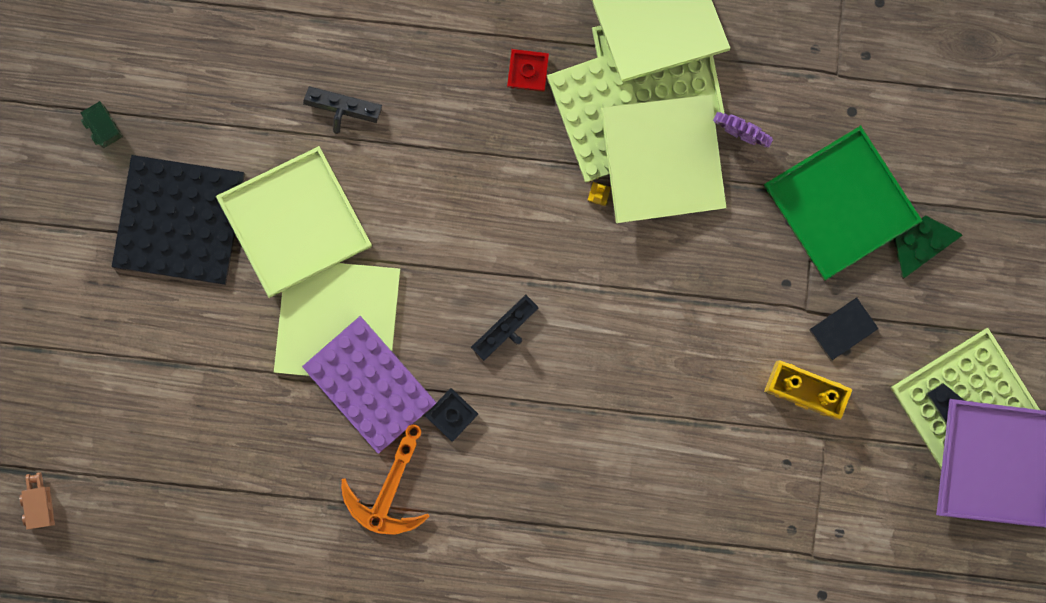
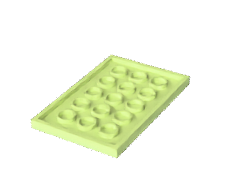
(579, 97)

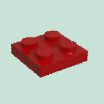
(527, 70)

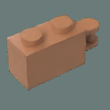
(36, 503)

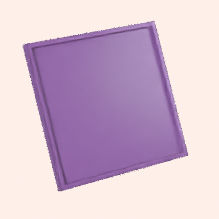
(994, 464)

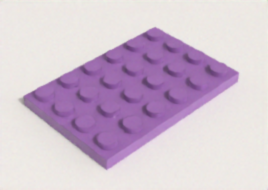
(369, 384)

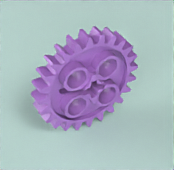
(738, 127)

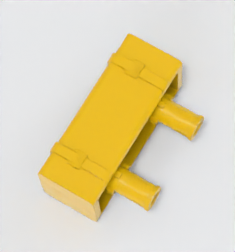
(808, 390)

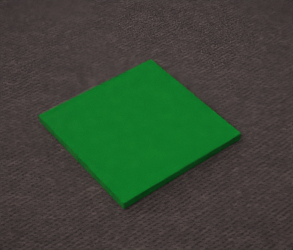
(842, 203)

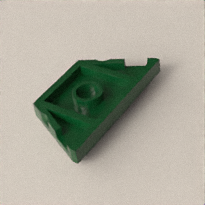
(922, 244)

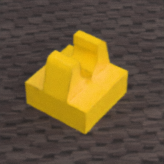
(599, 193)

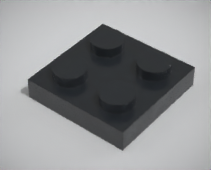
(451, 414)

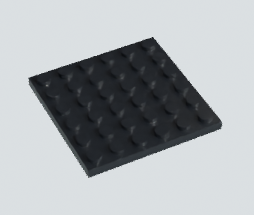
(175, 221)

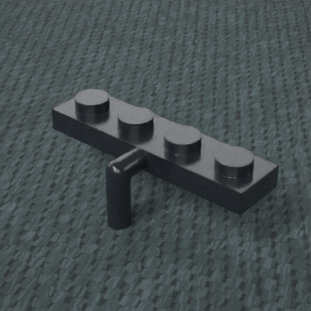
(341, 106)
(505, 328)

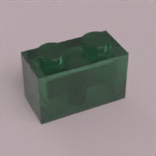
(101, 125)

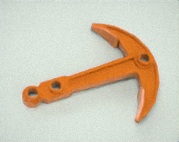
(384, 500)

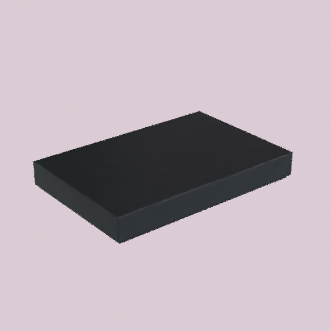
(843, 329)

